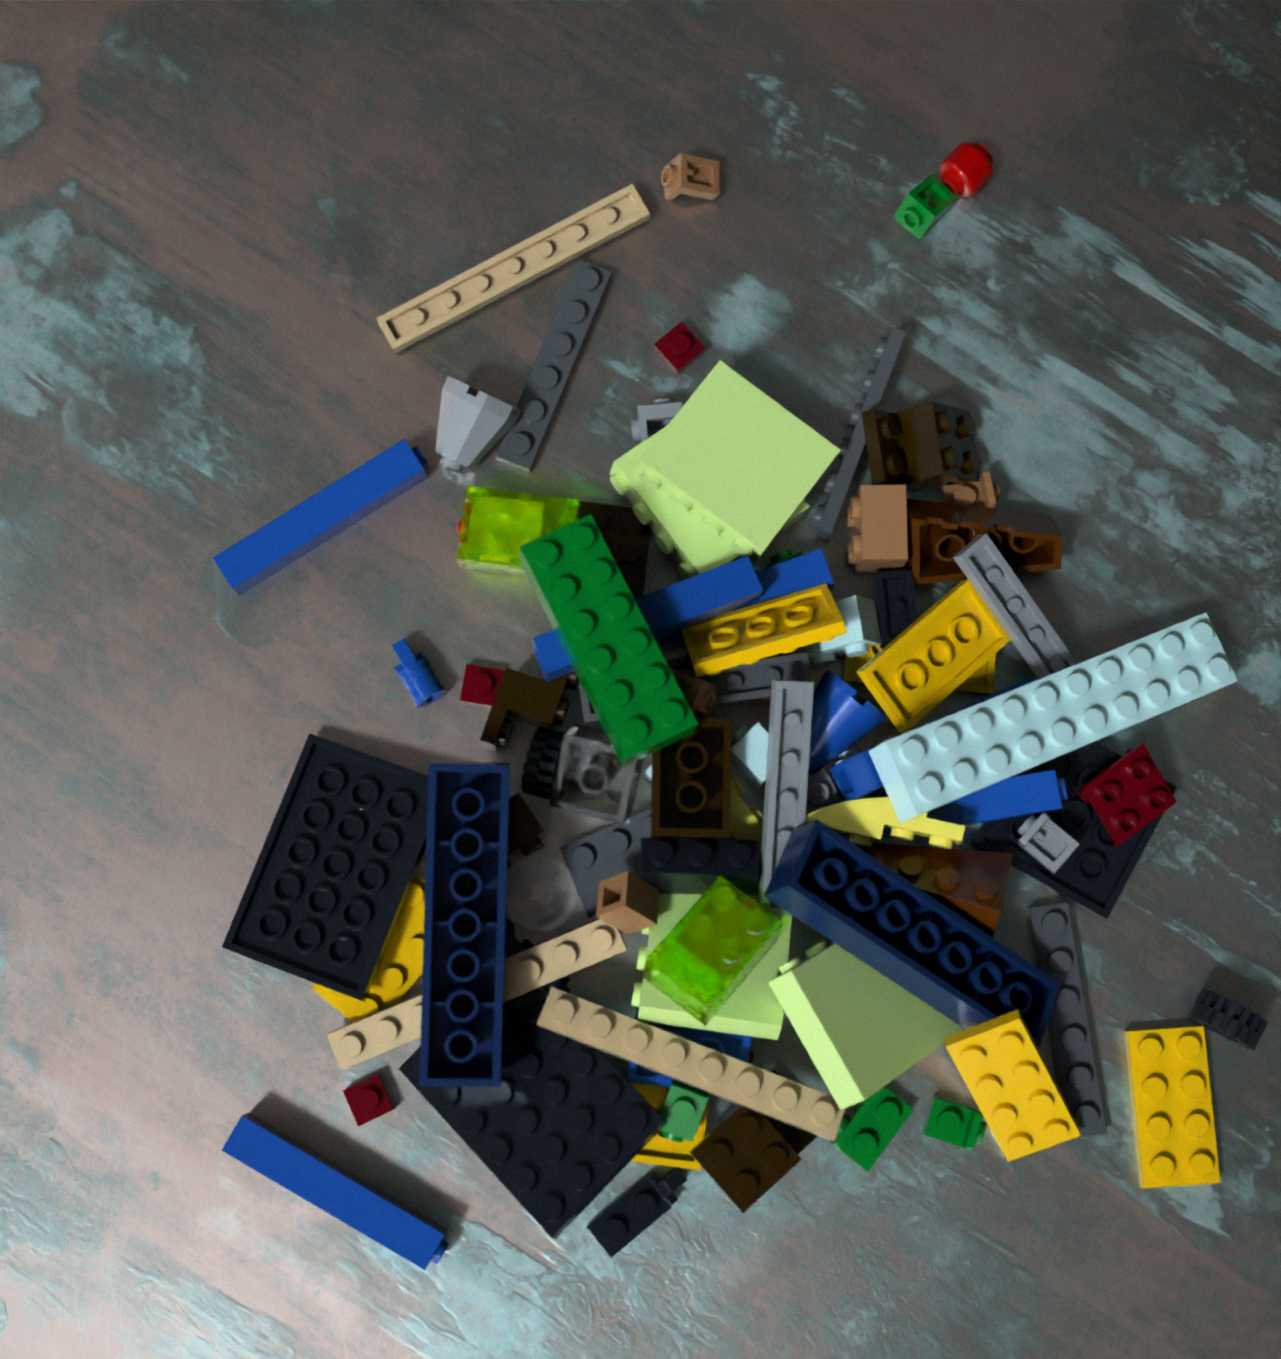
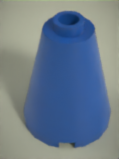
(838, 720)

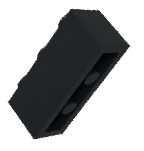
(694, 864)

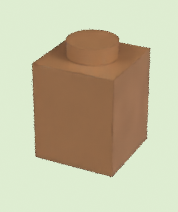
(627, 902)

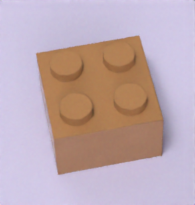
(878, 528)

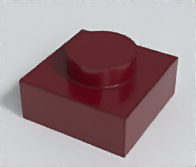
(679, 348)
(480, 685)
(369, 1099)

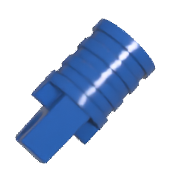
(417, 675)

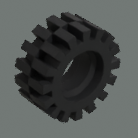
(542, 763)
(1228, 1019)

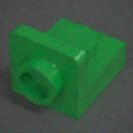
(924, 206)
(954, 1124)

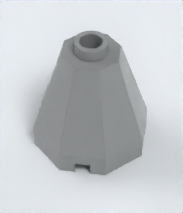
(470, 424)

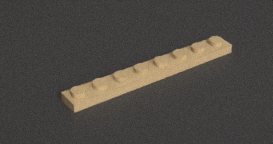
(513, 268)
(522, 974)
(691, 1063)

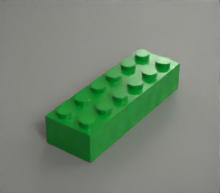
(607, 640)

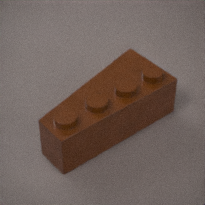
(942, 529)
(960, 879)

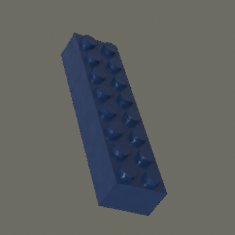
(464, 924)
(906, 933)

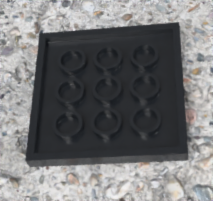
(1097, 868)

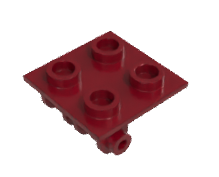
(1128, 794)

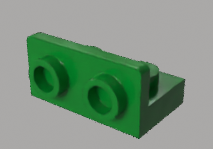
(871, 1127)

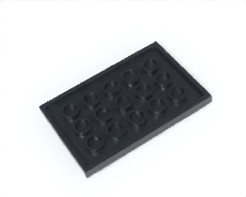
(334, 868)
(555, 1122)

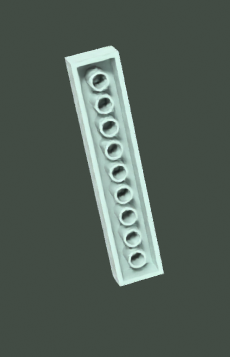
(1051, 717)

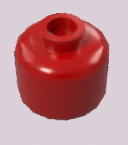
(967, 169)

